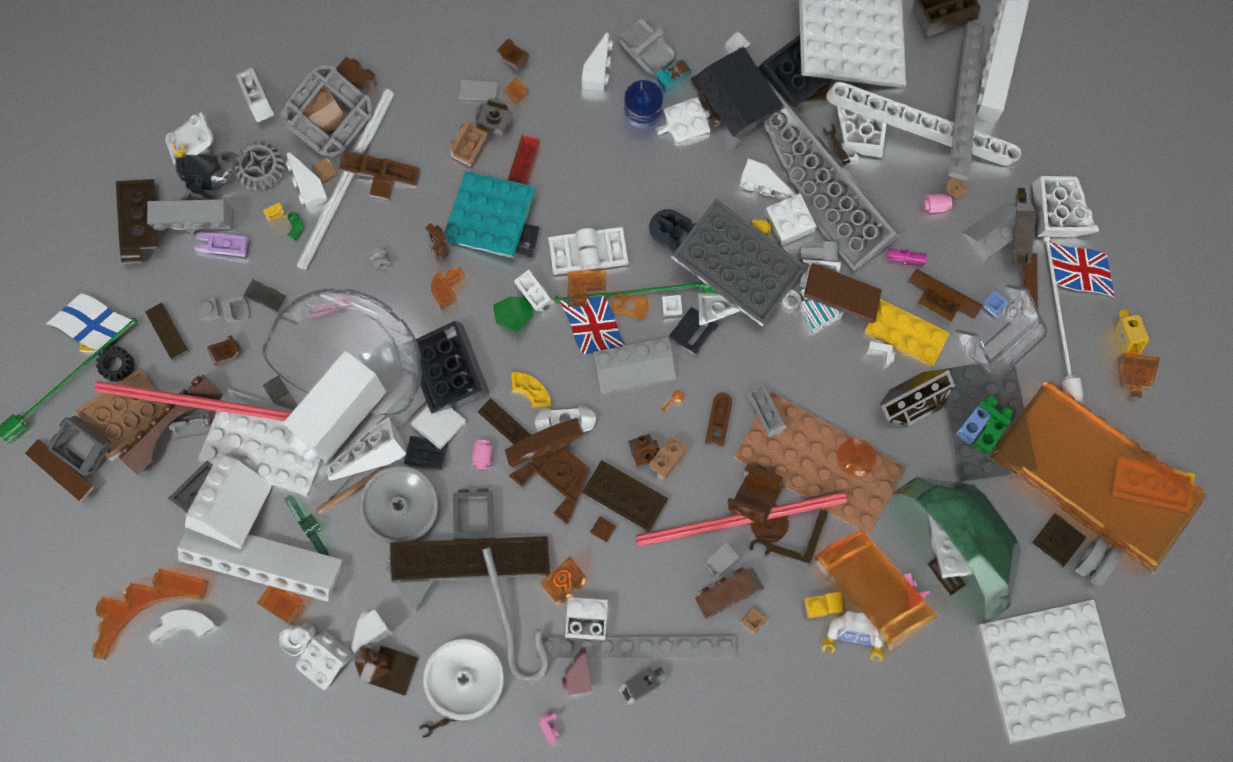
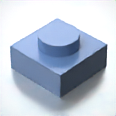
(995, 303)

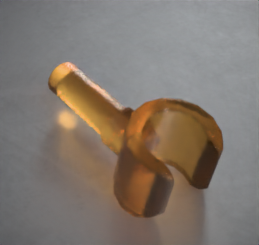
(677, 396)

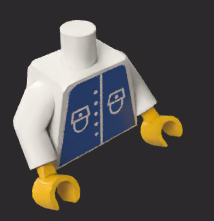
(854, 628)

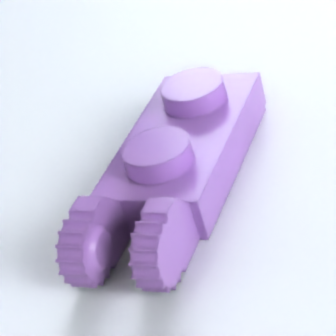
(222, 244)

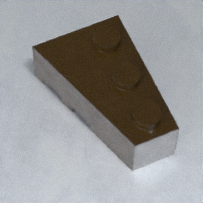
(945, 14)

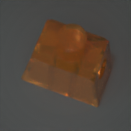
(1137, 373)

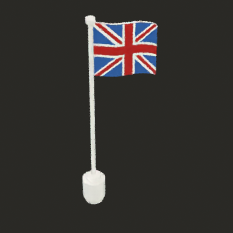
(1079, 271)

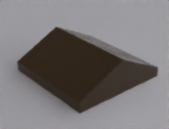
(401, 671)

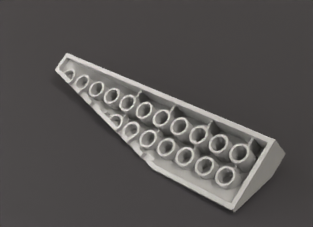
(829, 190)

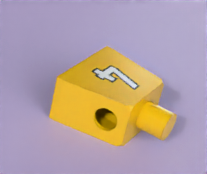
(1131, 333)

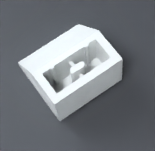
(586, 618)

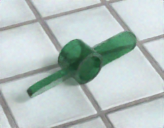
(308, 524)

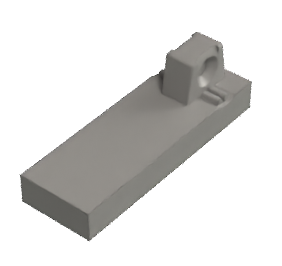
(766, 410)

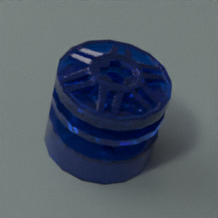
(643, 113)

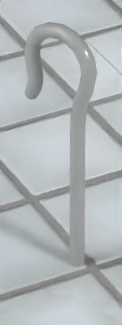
(508, 628)

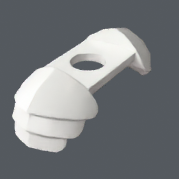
(549, 417)

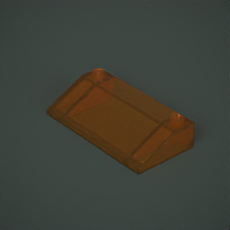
(876, 588)

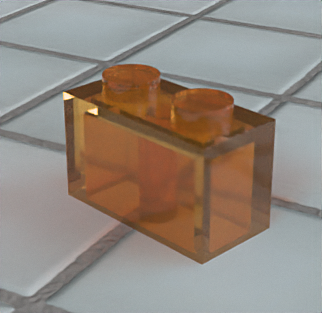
(282, 604)

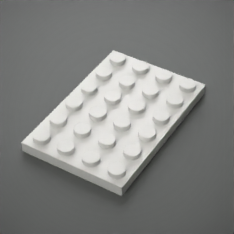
(259, 446)

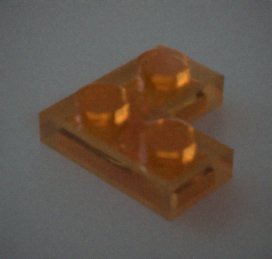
(582, 281)

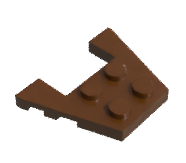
(560, 471)

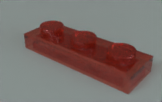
(524, 159)

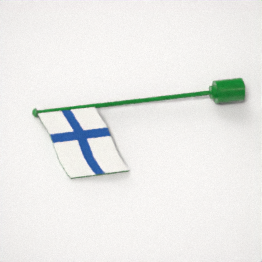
(88, 324)

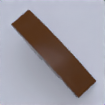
(379, 168)
(546, 440)
(59, 470)

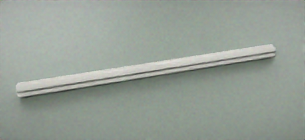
(344, 181)

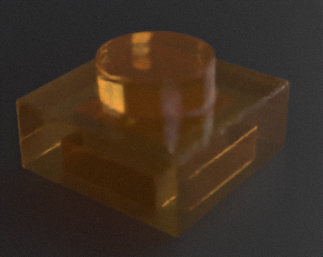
(516, 90)

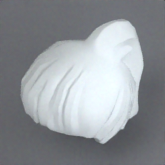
(296, 638)

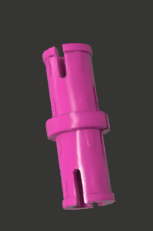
(906, 256)

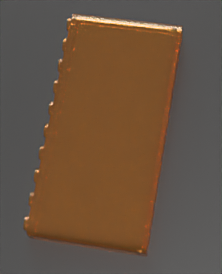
(1099, 476)

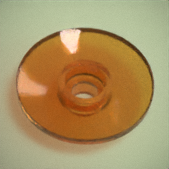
(853, 466)

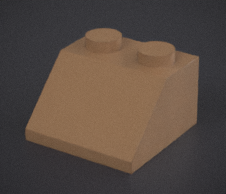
(324, 111)

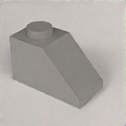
(722, 560)

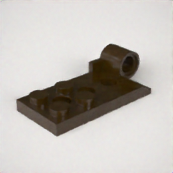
(128, 242)

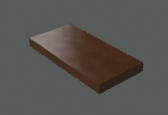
(842, 293)

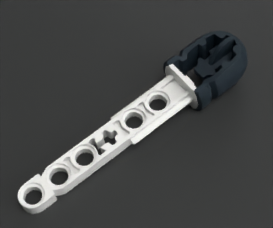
(661, 229)

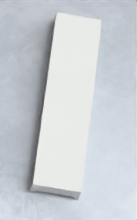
(265, 557)

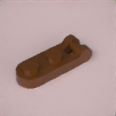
(719, 419)

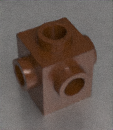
(643, 449)

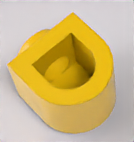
(761, 224)

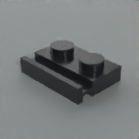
(424, 453)

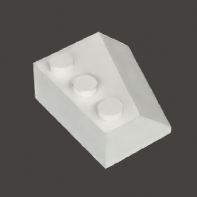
(862, 132)
(1061, 208)

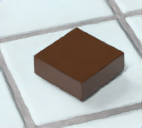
(380, 188)

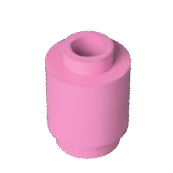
(937, 202)
(481, 454)

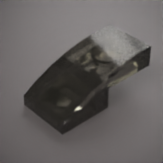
(264, 295)
(279, 393)

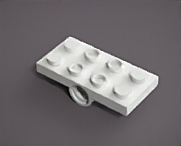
(588, 250)
(949, 559)

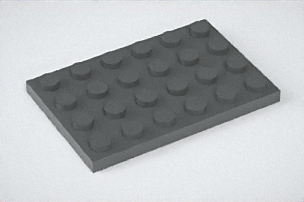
(738, 262)
(970, 388)

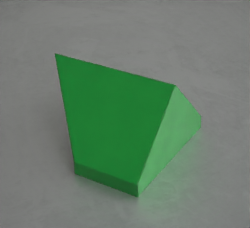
(513, 312)

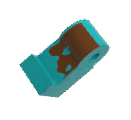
(673, 75)

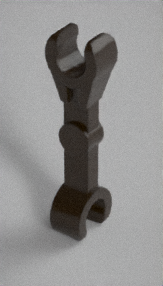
(842, 154)
(441, 723)

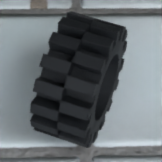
(104, 359)

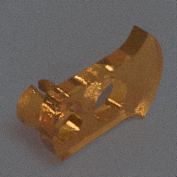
(641, 305)

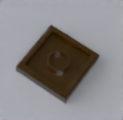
(1058, 540)

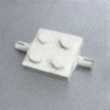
(685, 121)

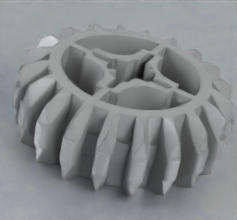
(251, 152)

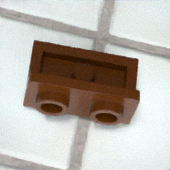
(441, 246)

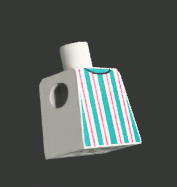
(817, 315)

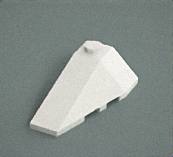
(376, 450)

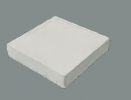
(438, 426)

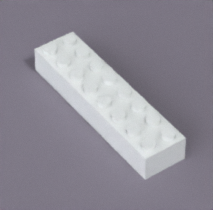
(1000, 59)

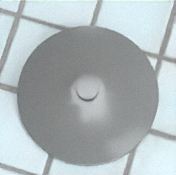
(398, 505)

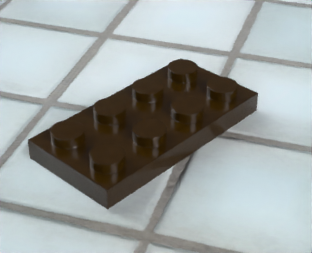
(624, 496)

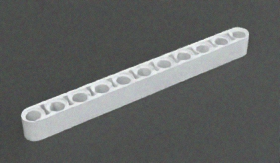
(915, 124)

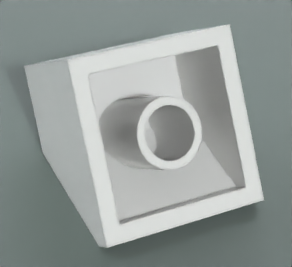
(370, 630)

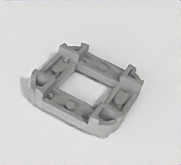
(346, 92)

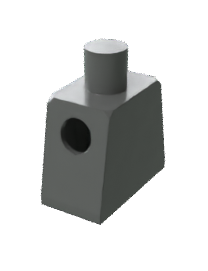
(636, 688)

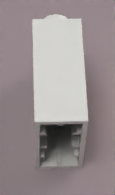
(333, 409)

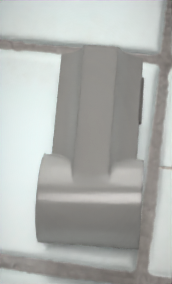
(824, 251)

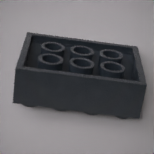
(785, 74)
(738, 92)
(449, 368)

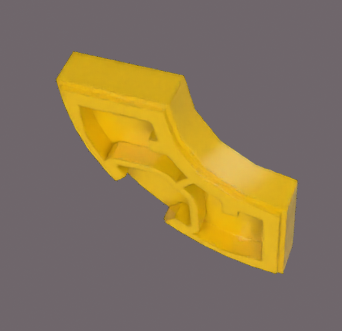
(531, 388)

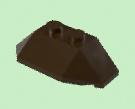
(917, 397)

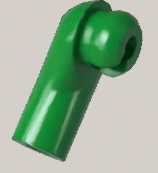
(296, 224)

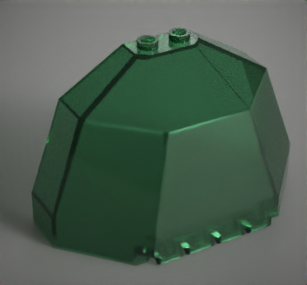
(975, 532)

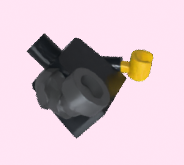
(204, 171)

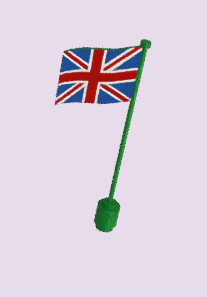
(596, 325)

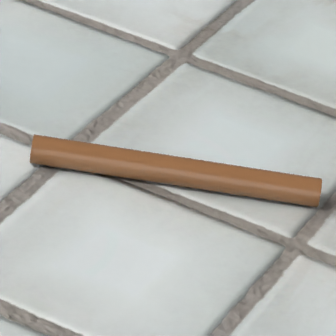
(346, 493)

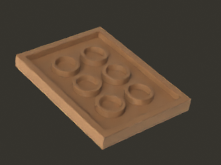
(121, 416)

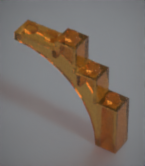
(117, 614)

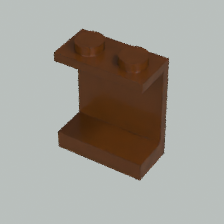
(756, 494)

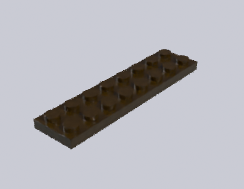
(465, 559)

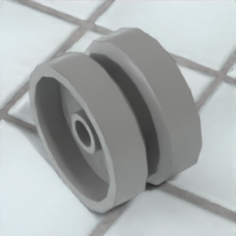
(1098, 561)

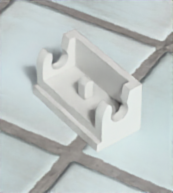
(534, 290)

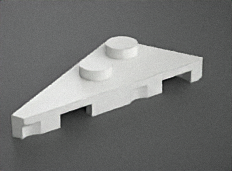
(713, 307)

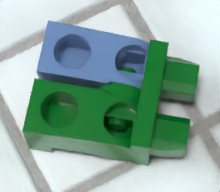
(990, 420)

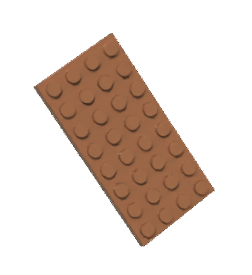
(809, 465)

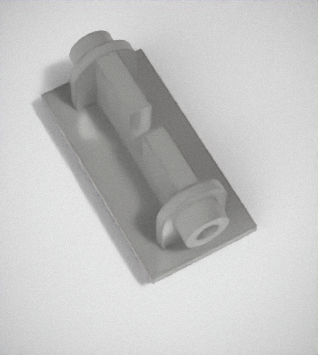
(190, 425)

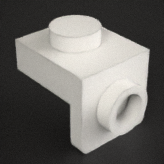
(879, 348)

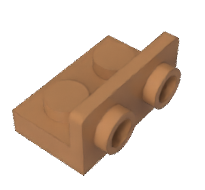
(668, 457)

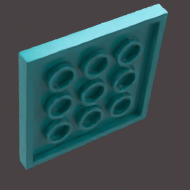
(489, 214)

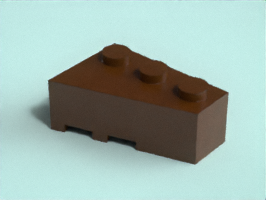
(728, 591)

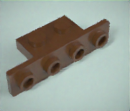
(942, 298)

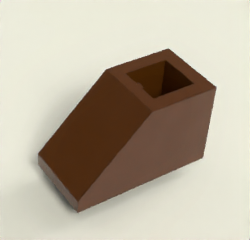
(355, 74)
(370, 664)

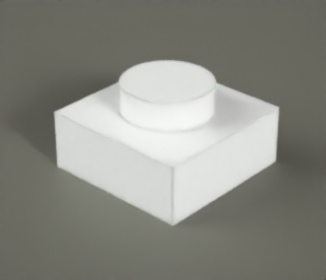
(737, 42)
(672, 305)

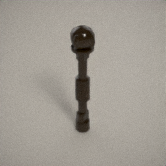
(714, 118)

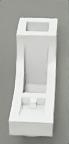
(179, 619)

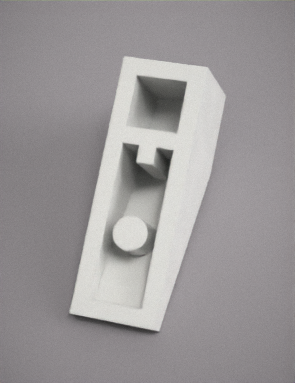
(254, 95)

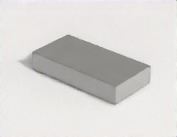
(478, 90)

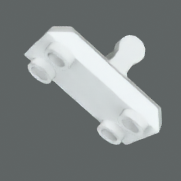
(194, 136)

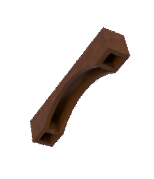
(140, 451)

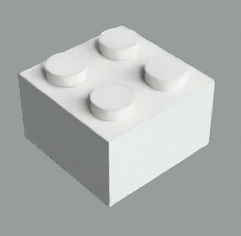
(790, 220)

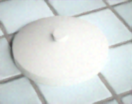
(463, 679)

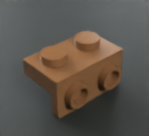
(468, 143)

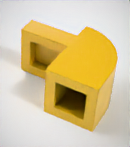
(825, 605)

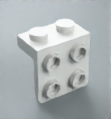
(323, 659)

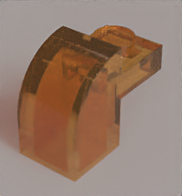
(442, 285)

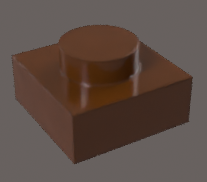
(603, 529)

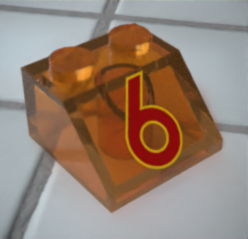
(563, 581)

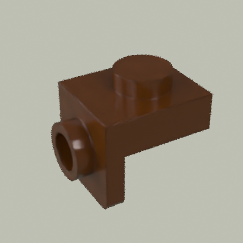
(512, 54)
(224, 350)

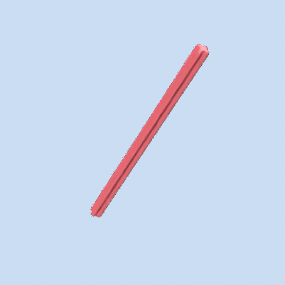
(192, 401)
(733, 520)

